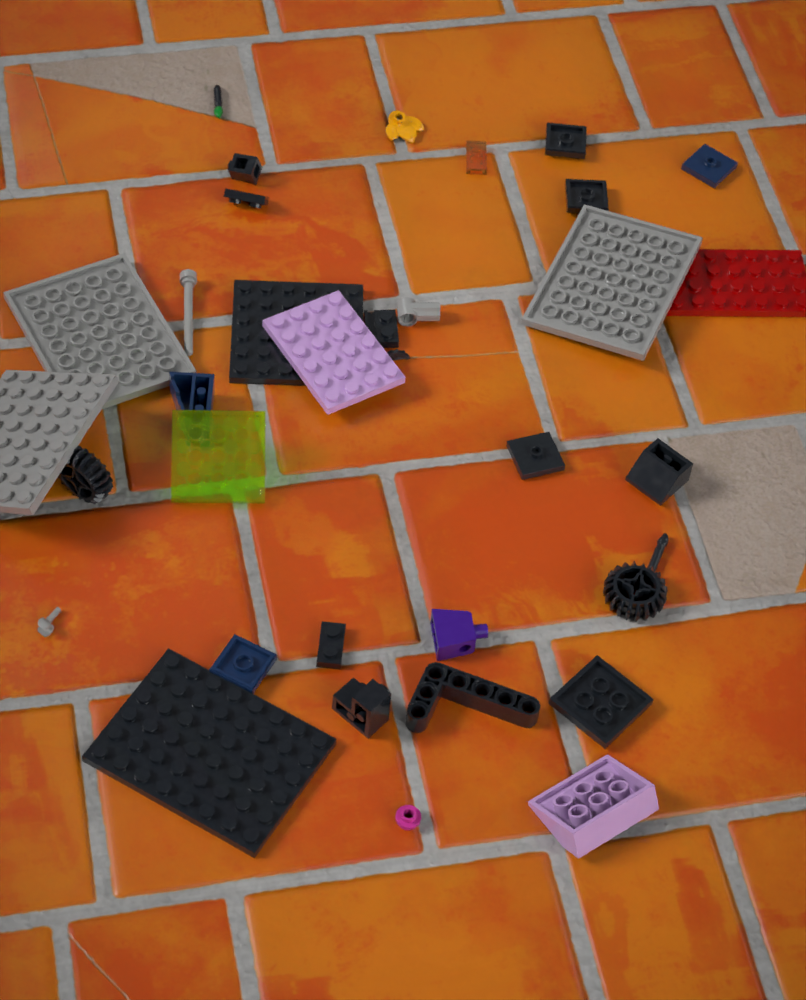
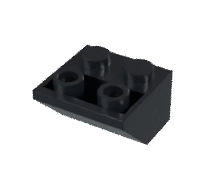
(659, 471)

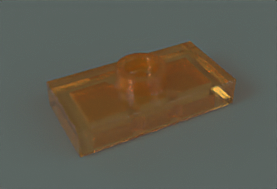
(476, 157)

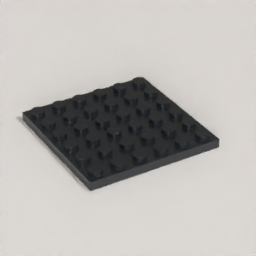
(253, 352)

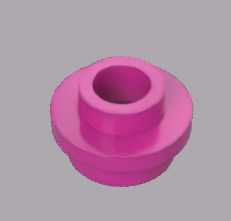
(408, 823)

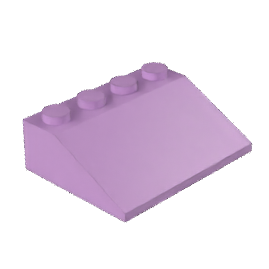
(595, 805)

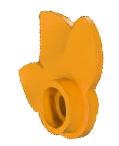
(404, 127)

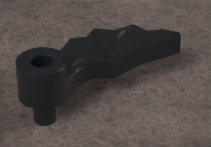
(397, 354)

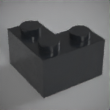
(363, 705)

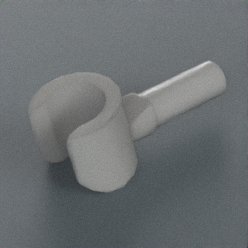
(45, 627)

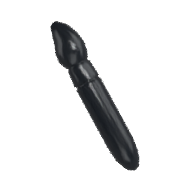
(658, 552)

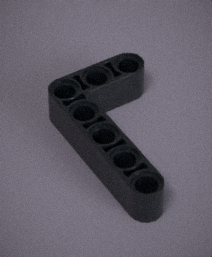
(468, 696)

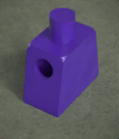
(455, 633)

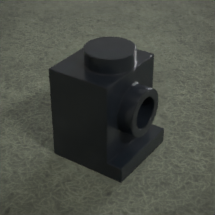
(244, 168)

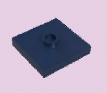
(709, 165)
(243, 663)

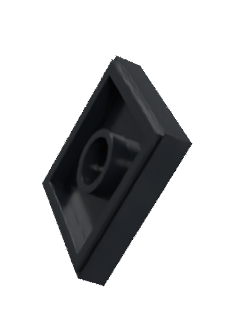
(565, 140)
(585, 192)
(535, 455)

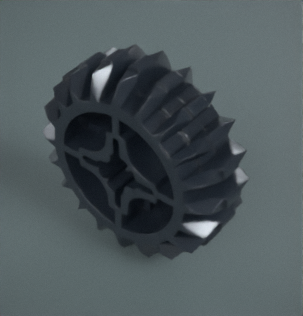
(86, 476)
(649, 595)

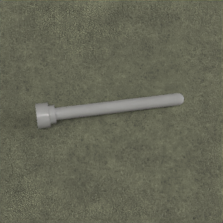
(188, 280)

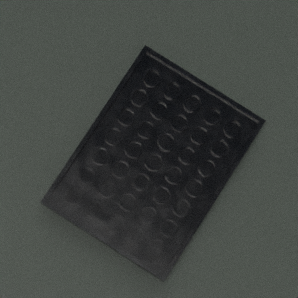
(210, 752)

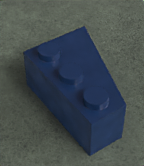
(192, 390)

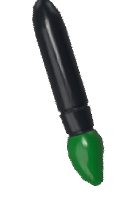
(218, 101)

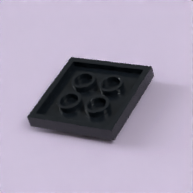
(601, 701)

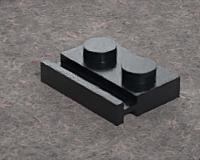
(383, 327)

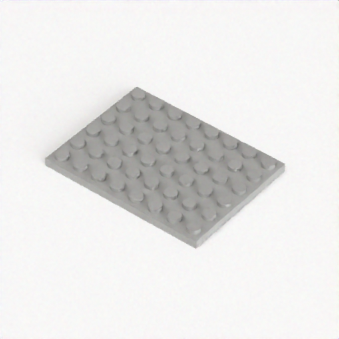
(612, 282)
(100, 324)
(40, 428)

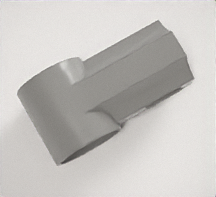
(410, 311)

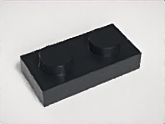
(253, 199)
(331, 645)

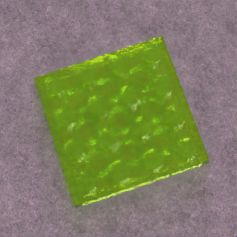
(218, 456)

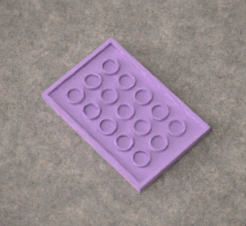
(333, 352)

